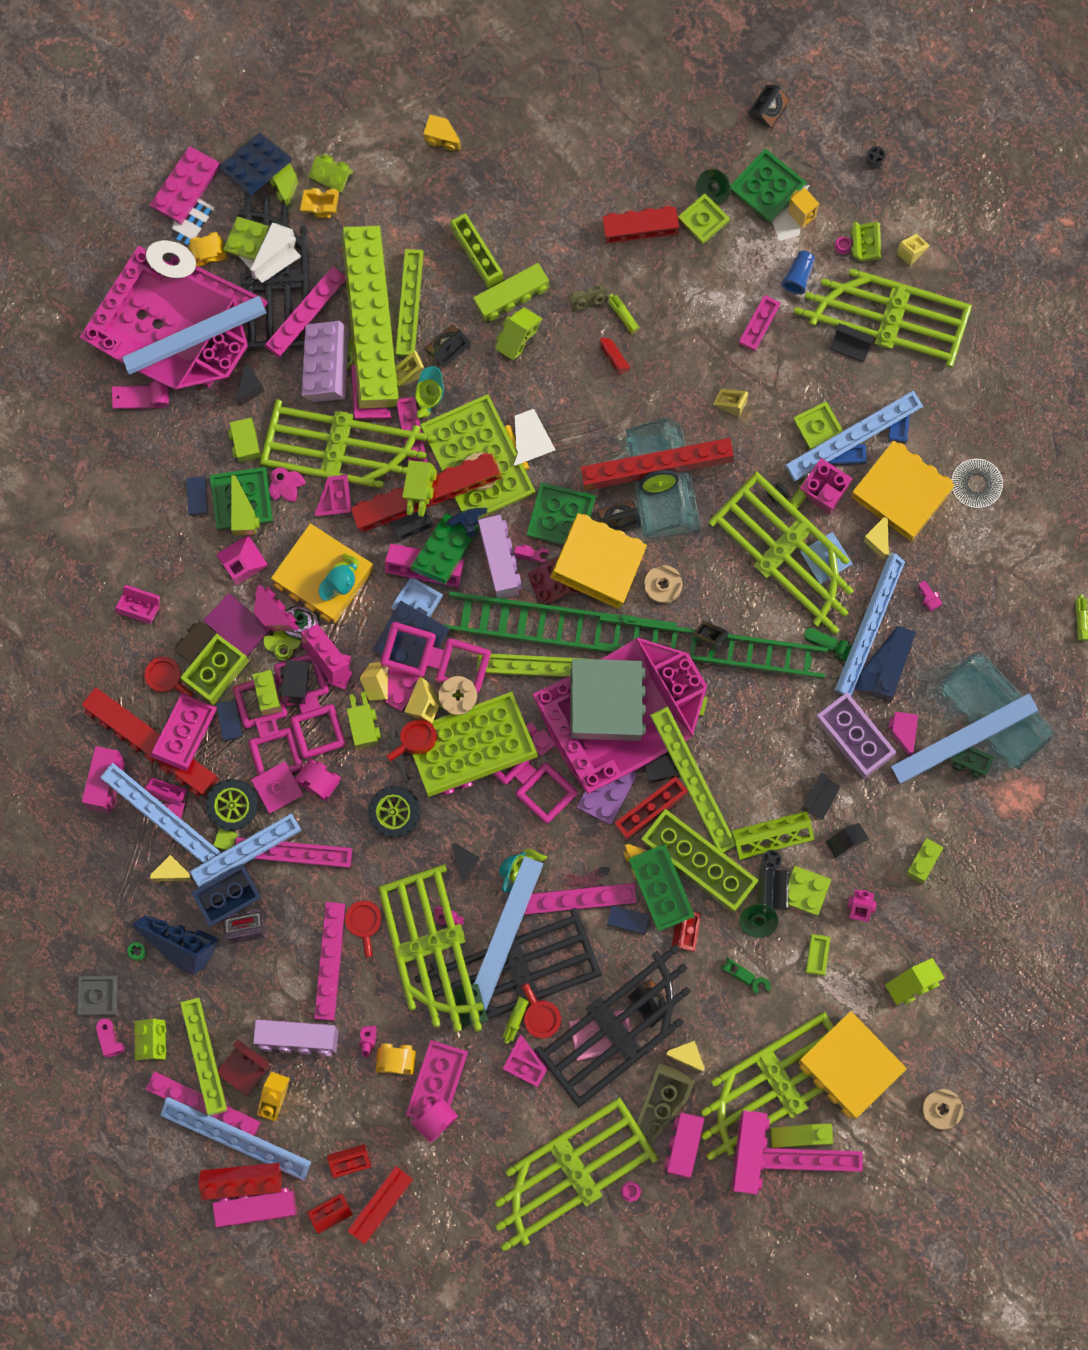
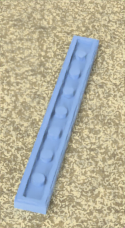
(194, 335)
(854, 435)
(870, 625)
(965, 738)
(159, 814)
(507, 928)
(234, 1138)

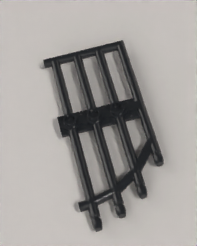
(283, 279)
(519, 968)
(615, 1031)

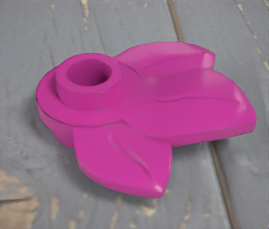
(287, 486)

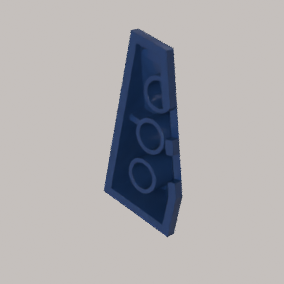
(885, 668)
(182, 947)

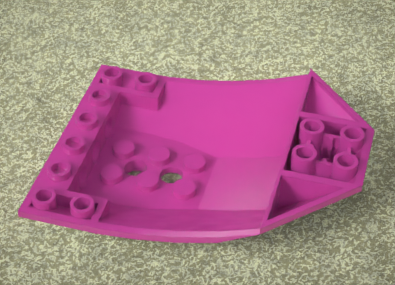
(178, 305)
(668, 681)

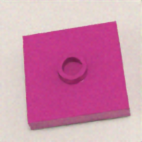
(277, 787)

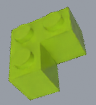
(516, 332)
(915, 981)

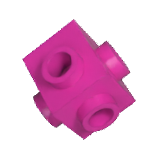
(861, 905)

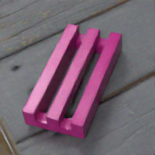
(166, 791)

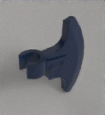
(468, 519)

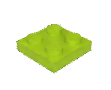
(703, 219)
(246, 238)
(817, 425)
(807, 890)

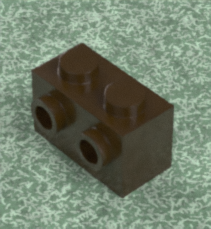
(195, 641)

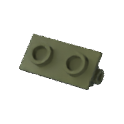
(595, 296)

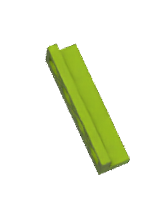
(773, 830)

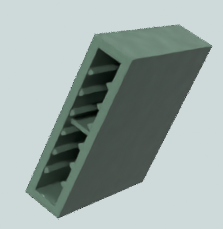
(606, 699)

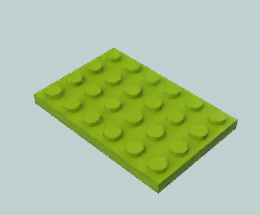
(474, 430)
(475, 745)

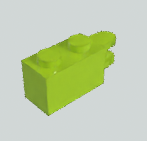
(419, 485)
(362, 723)

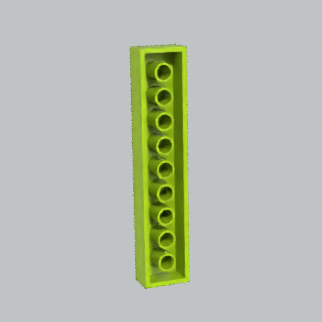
(369, 317)

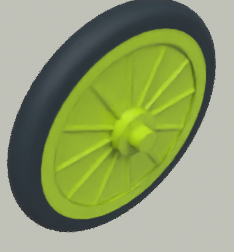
(658, 481)

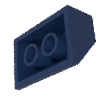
(226, 895)

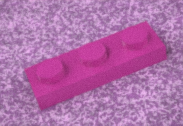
(759, 323)

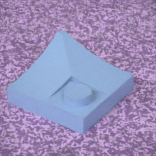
(822, 552)
(419, 596)

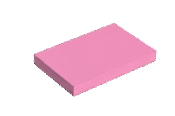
(587, 1032)

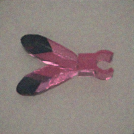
(589, 879)

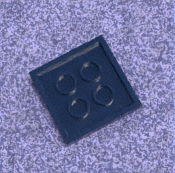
(255, 163)
(407, 647)

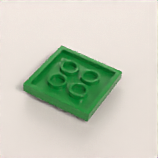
(767, 185)
(256, 488)
(555, 512)

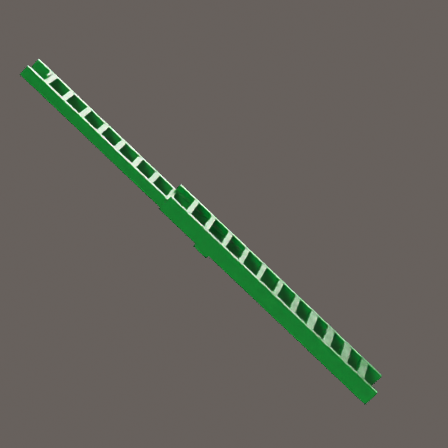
(606, 648)

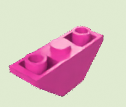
(272, 611)

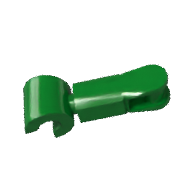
(841, 649)
(746, 976)

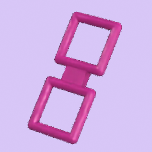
(432, 655)
(311, 710)
(267, 728)
(528, 777)

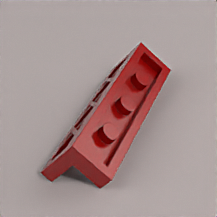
(380, 1205)

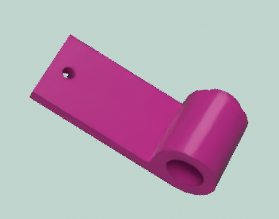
(140, 396)

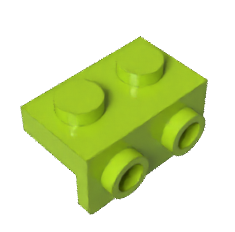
(330, 172)
(866, 241)
(150, 1039)

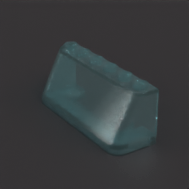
(672, 510)
(983, 689)

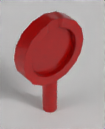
(164, 676)
(416, 738)
(364, 920)
(541, 1016)

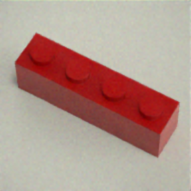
(640, 224)
(651, 808)
(240, 1181)

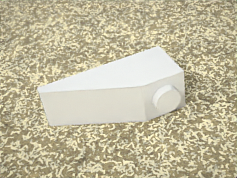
(275, 247)

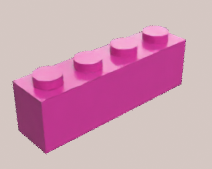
(401, 558)
(749, 1152)
(254, 1209)

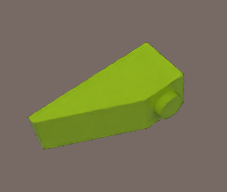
(242, 514)
(802, 1136)

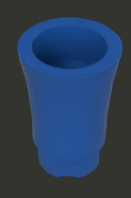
(799, 273)

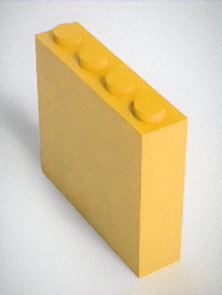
(903, 490)
(598, 561)
(308, 566)
(851, 1066)

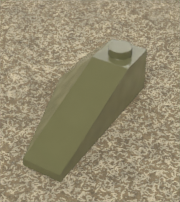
(664, 1099)

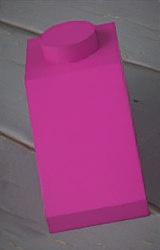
(903, 730)

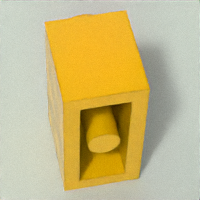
(803, 207)

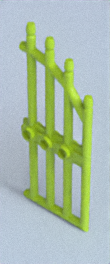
(893, 314)
(336, 445)
(784, 546)
(429, 944)
(774, 1072)
(577, 1173)

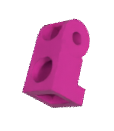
(108, 1042)

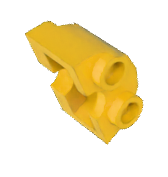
(320, 203)
(207, 249)
(395, 1060)

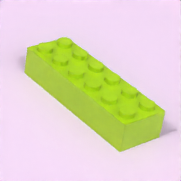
(701, 861)

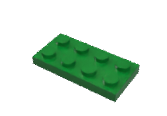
(443, 551)
(661, 887)

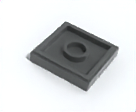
(97, 995)

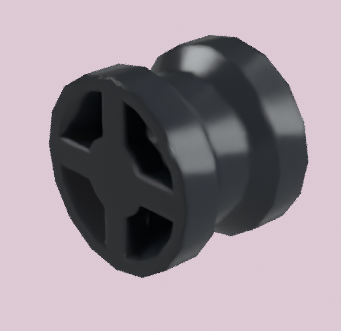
(873, 154)
(782, 490)
(772, 857)

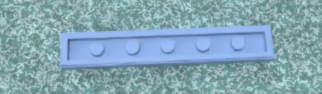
(246, 850)

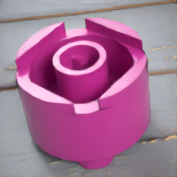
(317, 779)
(434, 1119)

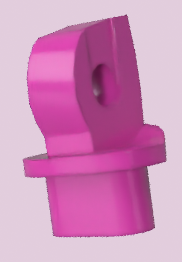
(931, 599)
(438, 912)
(367, 1043)

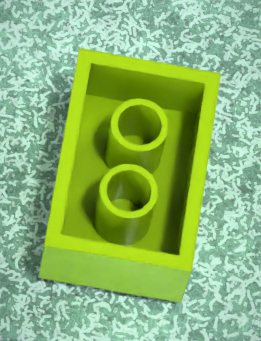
(214, 669)

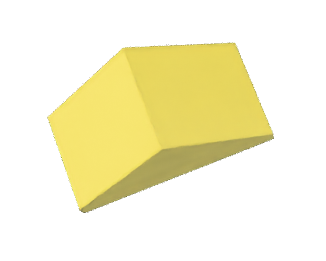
(912, 249)
(409, 369)
(731, 401)
(878, 539)
(375, 681)
(170, 871)
(687, 1055)

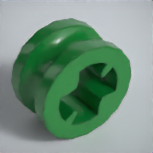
(134, 957)

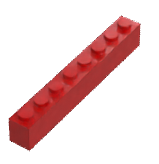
(676, 460)
(447, 485)
(144, 739)

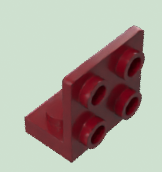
(548, 589)
(243, 1068)

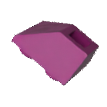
(825, 486)
(242, 560)

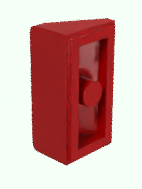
(614, 355)
(686, 933)
(348, 1161)
(329, 1213)

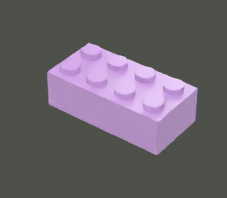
(325, 361)
(499, 558)
(855, 735)
(296, 1036)

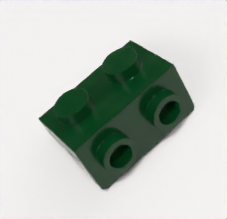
(972, 761)
(460, 999)

